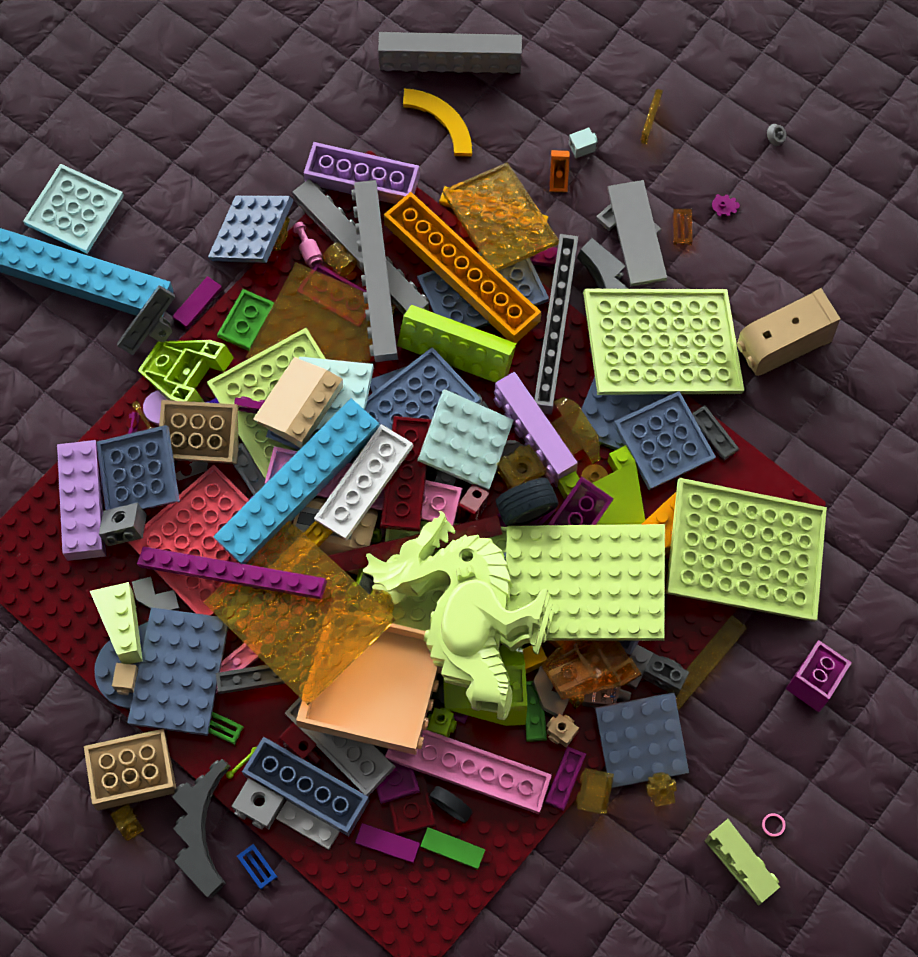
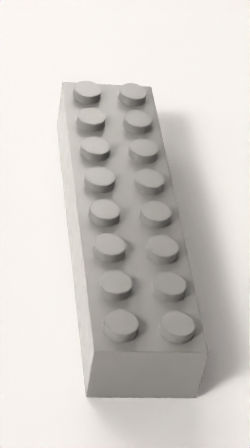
(450, 52)

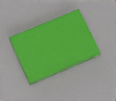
(245, 319)

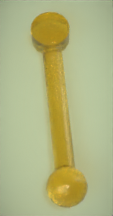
(136, 406)

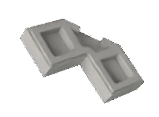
(146, 595)
(549, 700)

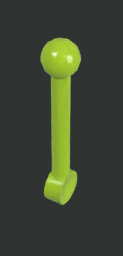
(230, 774)

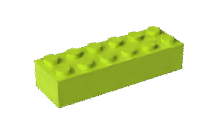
(456, 343)

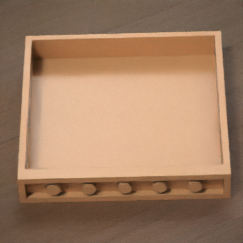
(380, 694)

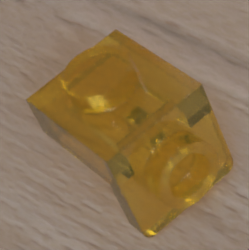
(127, 822)

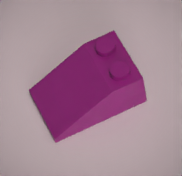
(583, 505)
(818, 676)

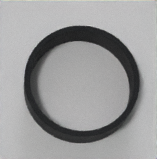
(451, 804)

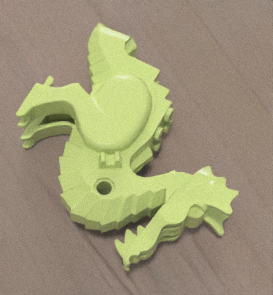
(470, 614)

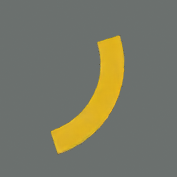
(443, 113)

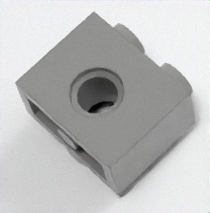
(262, 815)

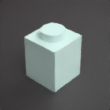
(582, 142)

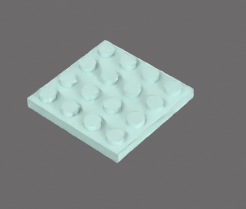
(73, 208)
(355, 383)
(465, 440)

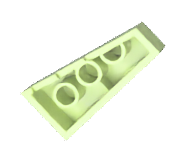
(119, 615)
(742, 862)

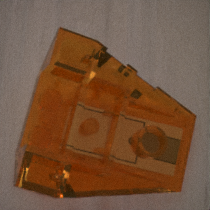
(589, 667)

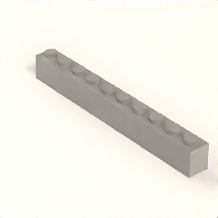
(341, 230)
(375, 271)
(556, 323)

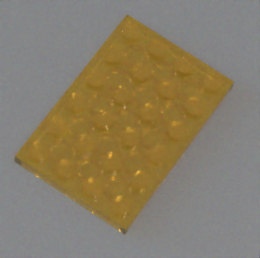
(500, 217)

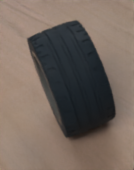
(527, 502)

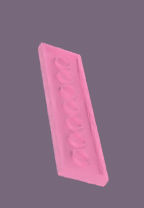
(477, 771)

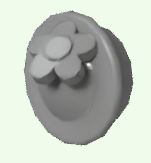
(776, 134)

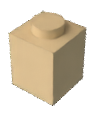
(124, 678)

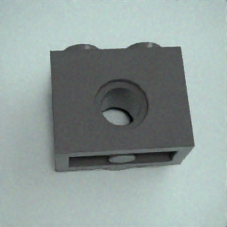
(122, 524)
(665, 674)

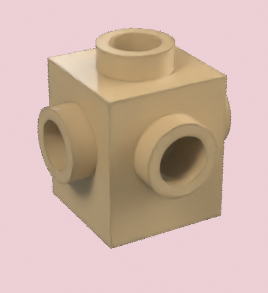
(562, 736)

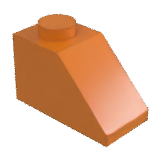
(559, 171)

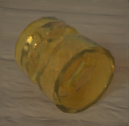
(338, 258)

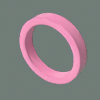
(770, 834)

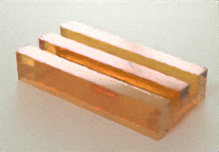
(682, 240)

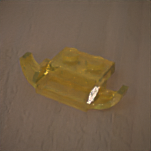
(576, 429)

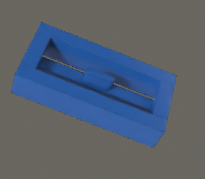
(267, 880)

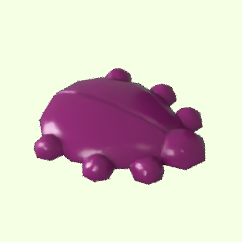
(725, 205)

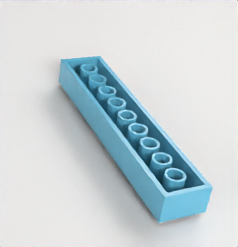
(76, 273)
(297, 482)

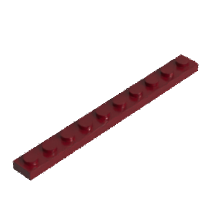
(357, 558)

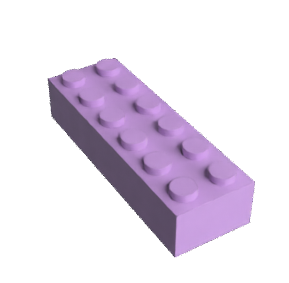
(340, 168)
(534, 427)
(80, 500)

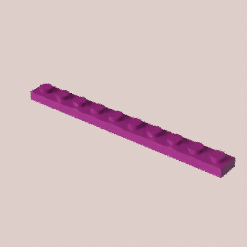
(232, 572)

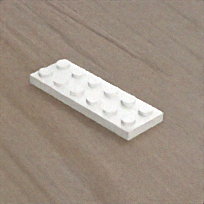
(363, 482)

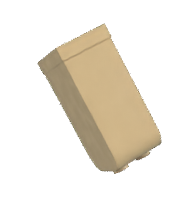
(788, 332)

